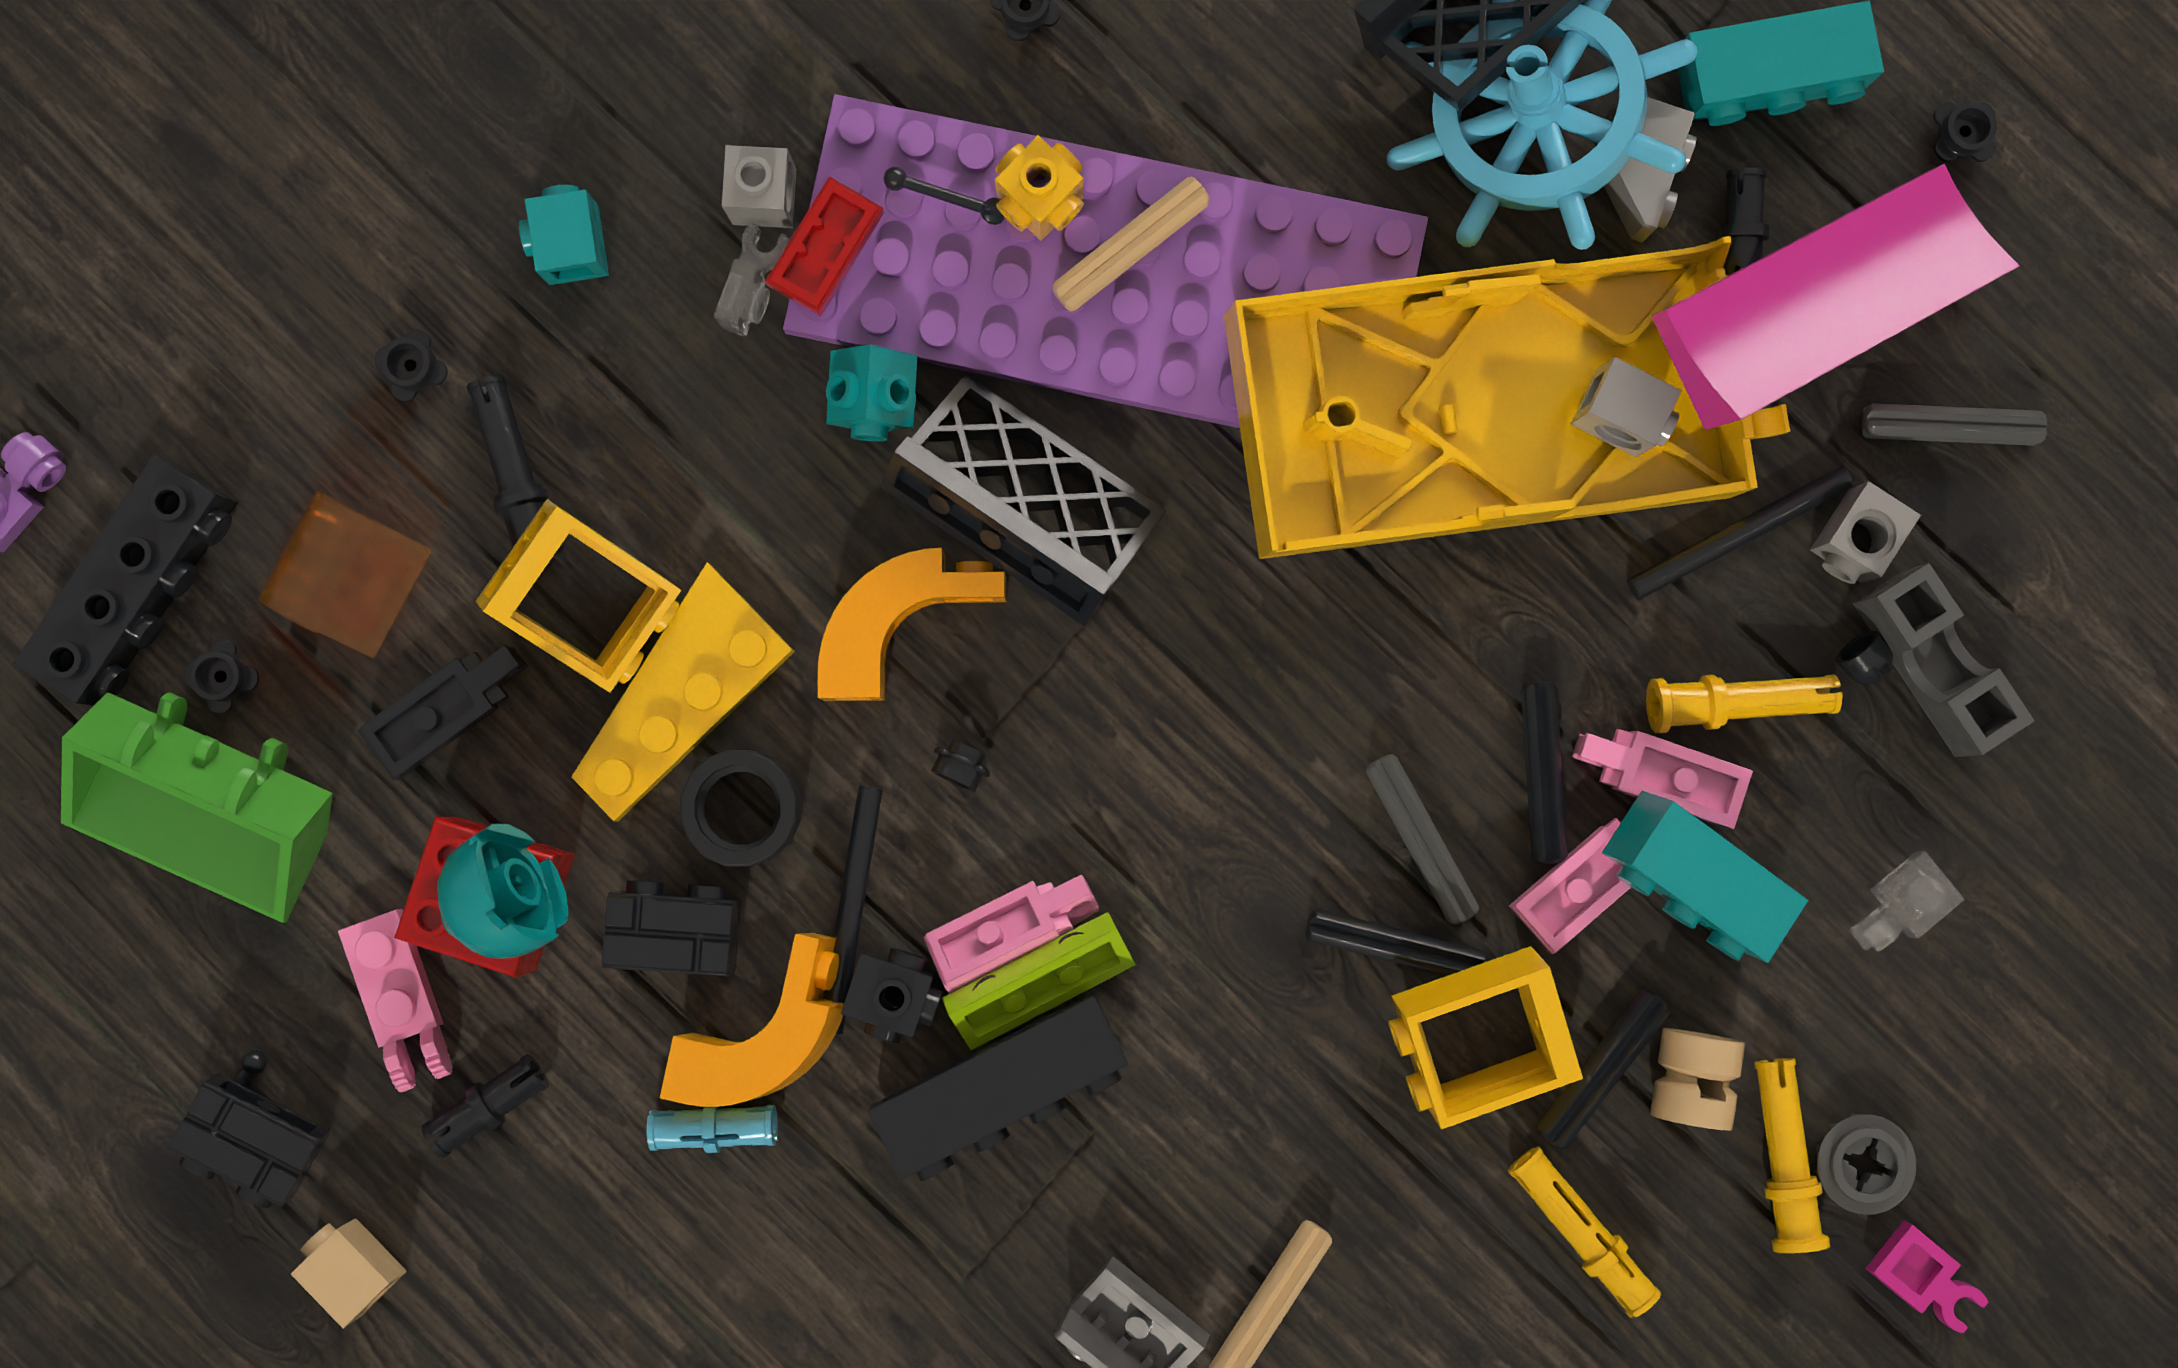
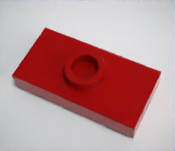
(824, 246)

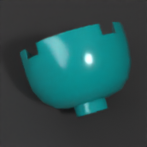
(500, 895)

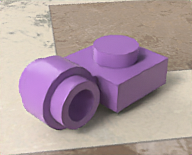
(29, 464)

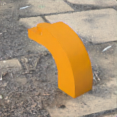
(869, 613)
(726, 1072)

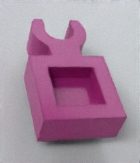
(1922, 1274)

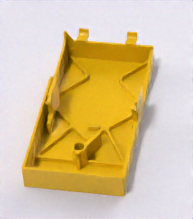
(1457, 402)

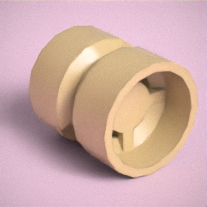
(1697, 1079)

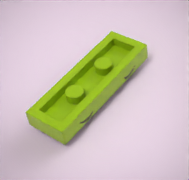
(1038, 981)

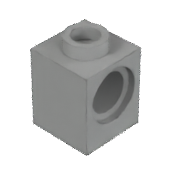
(759, 186)
(1628, 408)
(1887, 523)

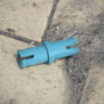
(712, 1128)

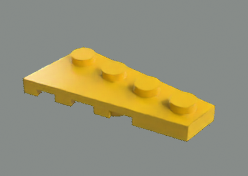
(686, 687)

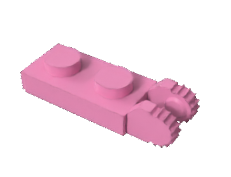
(396, 997)

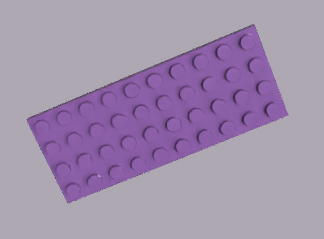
(983, 294)

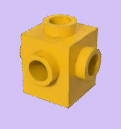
(1041, 207)

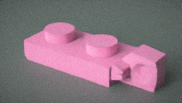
(1694, 780)
(1572, 892)
(1007, 929)

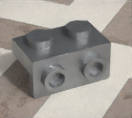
(1127, 1324)

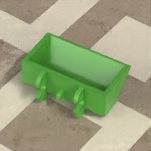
(193, 803)

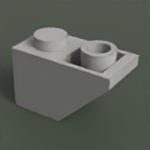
(1642, 191)

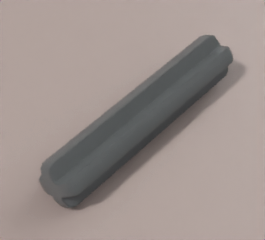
(1953, 424)
(1422, 839)

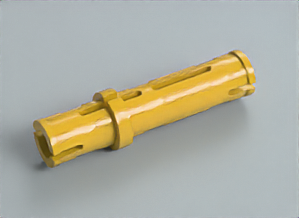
(1601, 1252)

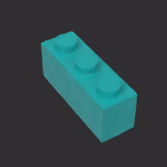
(1781, 63)
(1703, 878)

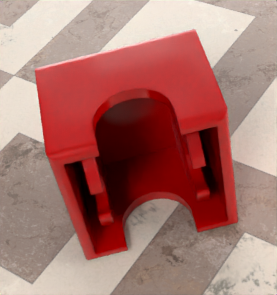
(421, 915)

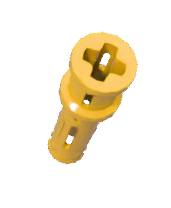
(1714, 701)
(1791, 1186)

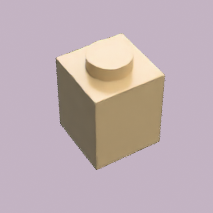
(346, 1270)

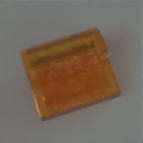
(344, 574)

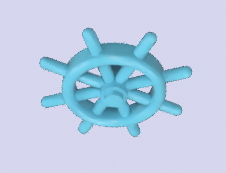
(1538, 109)

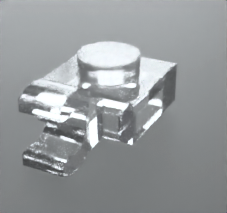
(744, 293)
(1911, 901)

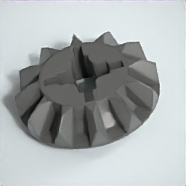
(1876, 1190)

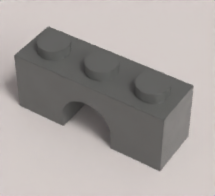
(1963, 699)

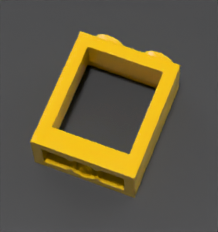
(525, 564)
(1505, 1083)

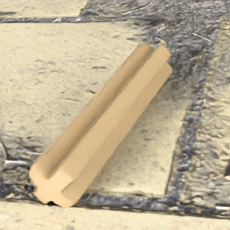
(1131, 244)
(1274, 1297)

